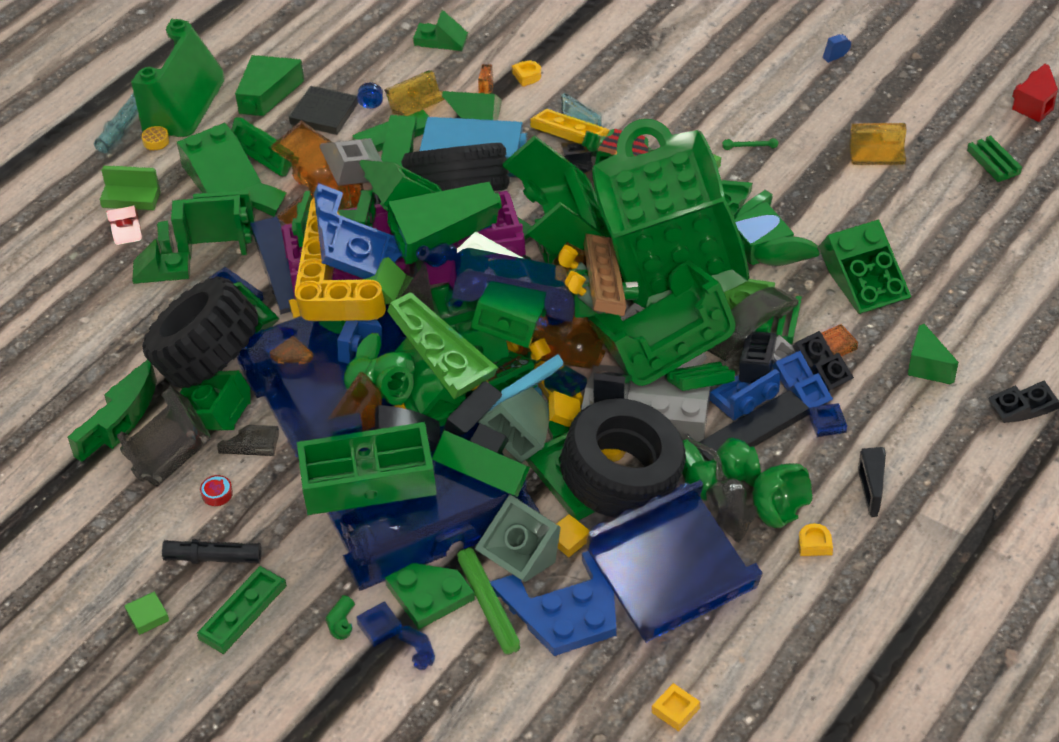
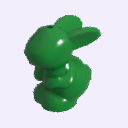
(390, 372)
(737, 458)

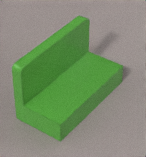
(130, 187)

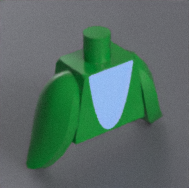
(768, 237)

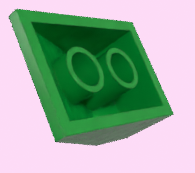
(216, 161)

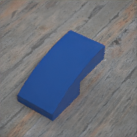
(799, 379)

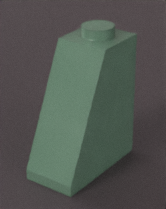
(523, 421)

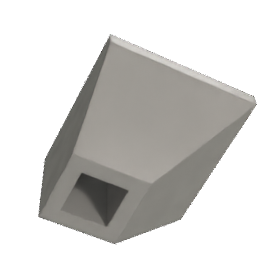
(344, 159)

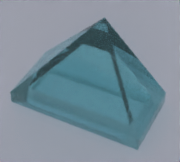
(579, 110)

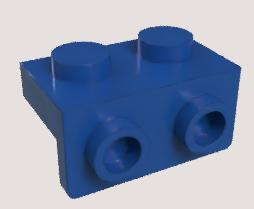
(742, 397)

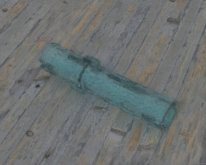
(114, 128)

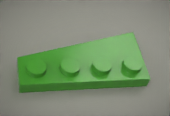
(443, 349)

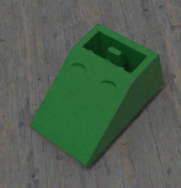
(395, 182)
(864, 267)

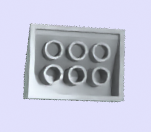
(683, 408)

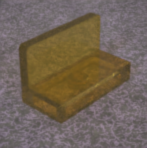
(414, 94)
(877, 143)

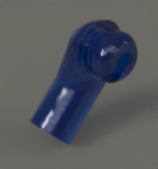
(437, 255)

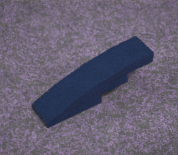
(274, 261)

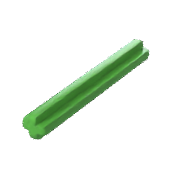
(488, 601)

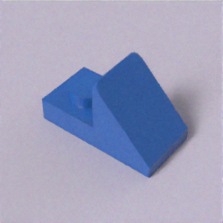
(352, 335)

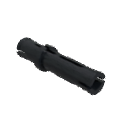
(201, 551)

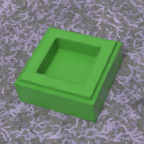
(146, 613)

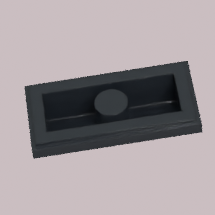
(472, 409)

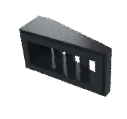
(757, 359)
(871, 474)

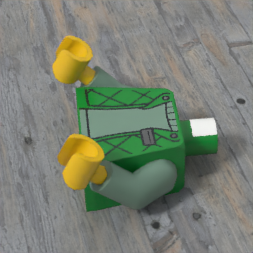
(578, 283)

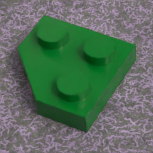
(429, 592)

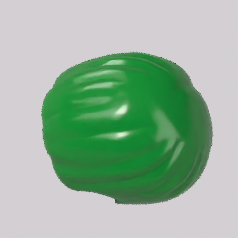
(780, 493)

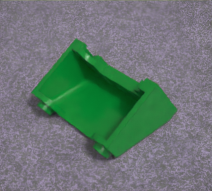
(182, 88)
(670, 329)

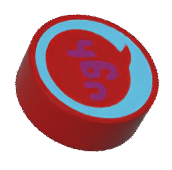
(216, 490)

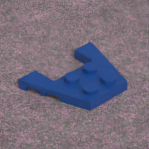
(348, 243)
(565, 616)

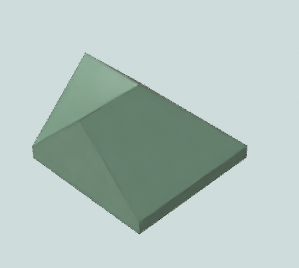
(520, 540)

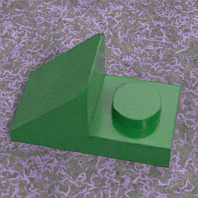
(444, 35)
(157, 267)

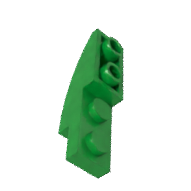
(124, 409)

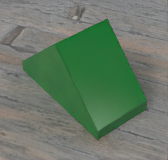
(931, 358)

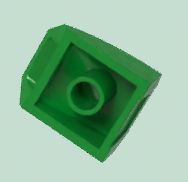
(220, 399)

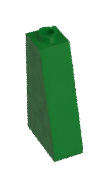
(441, 217)

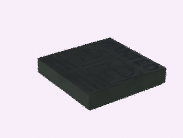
(324, 109)

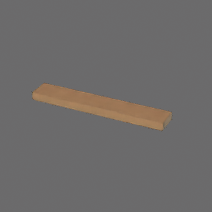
(604, 275)

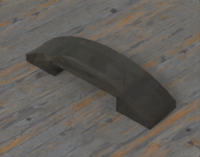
(751, 314)

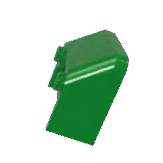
(562, 191)

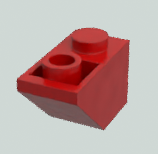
(1036, 95)

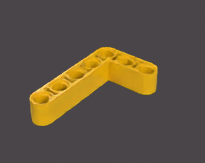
(328, 299)

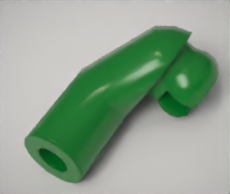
(336, 618)

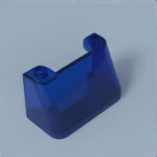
(476, 267)

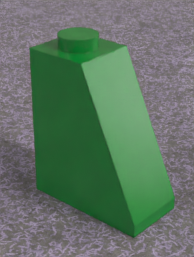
(267, 83)

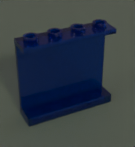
(670, 561)

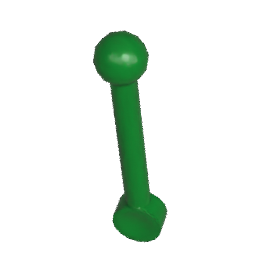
(729, 144)

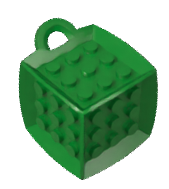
(668, 211)

